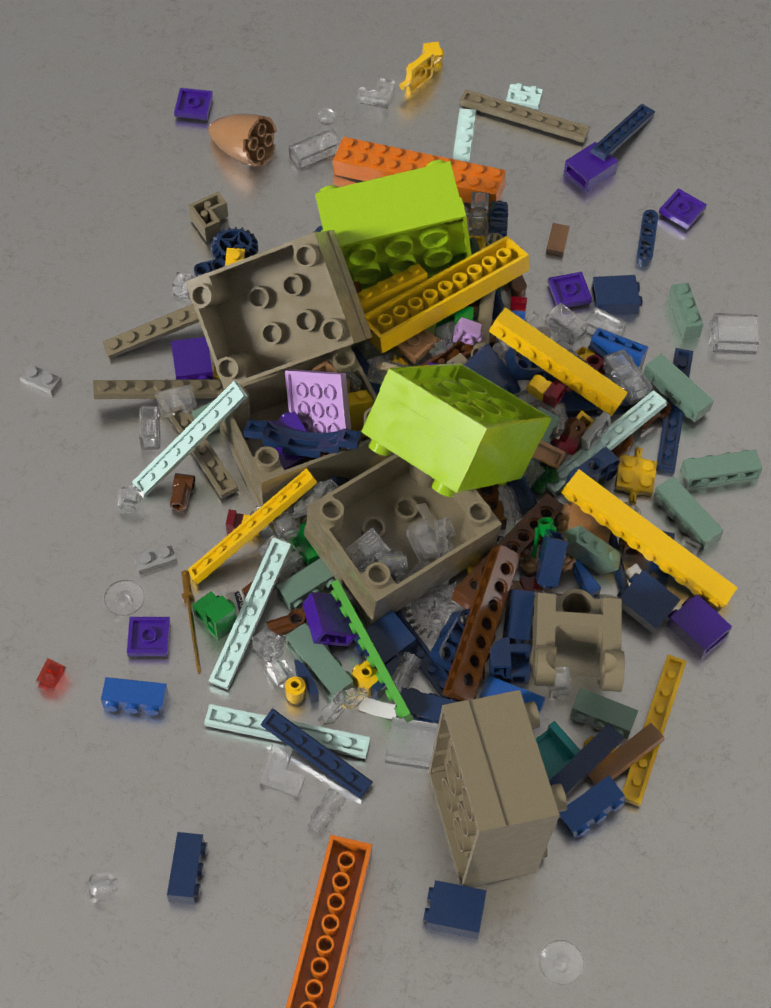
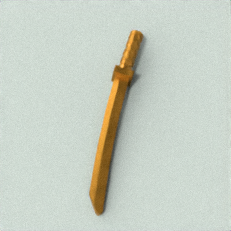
(188, 597)

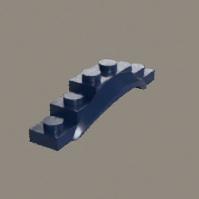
(302, 443)

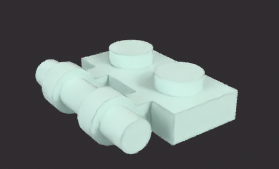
(524, 95)

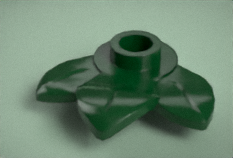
(549, 476)

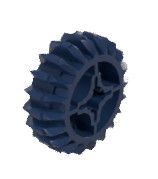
(498, 218)
(234, 239)

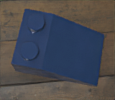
(491, 367)

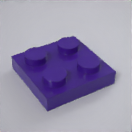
(193, 103)
(682, 208)
(570, 289)
(148, 636)

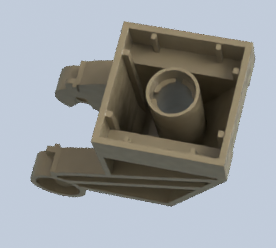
(577, 634)

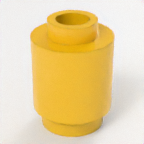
(295, 689)

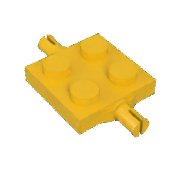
(419, 71)
(636, 475)

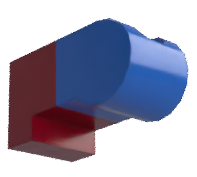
(518, 306)

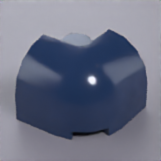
(510, 661)

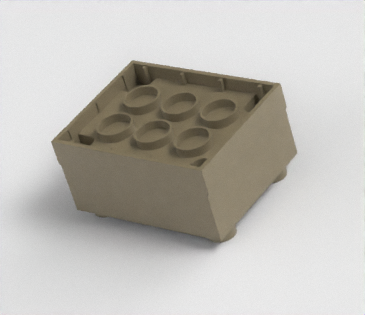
(278, 308)
(268, 402)
(387, 501)
(493, 788)

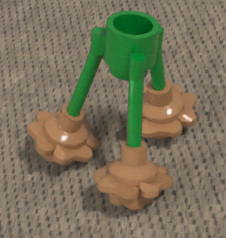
(529, 567)

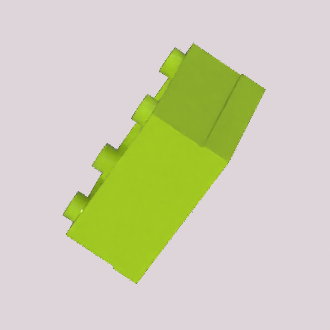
(398, 223)
(454, 426)

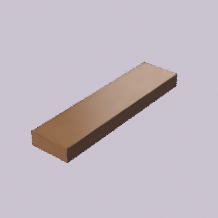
(627, 754)

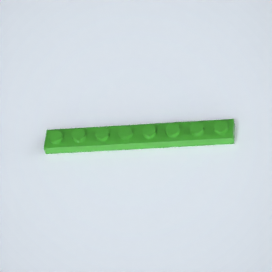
(374, 657)

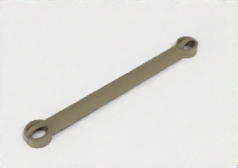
(486, 307)

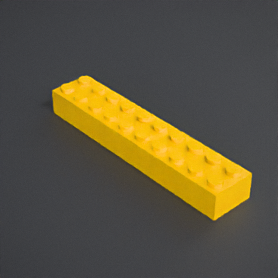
(446, 293)

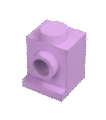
(467, 331)

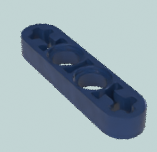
(645, 237)

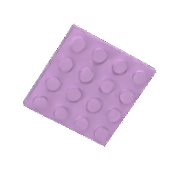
(319, 399)

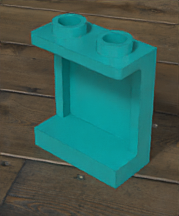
(555, 749)

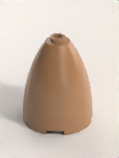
(245, 137)

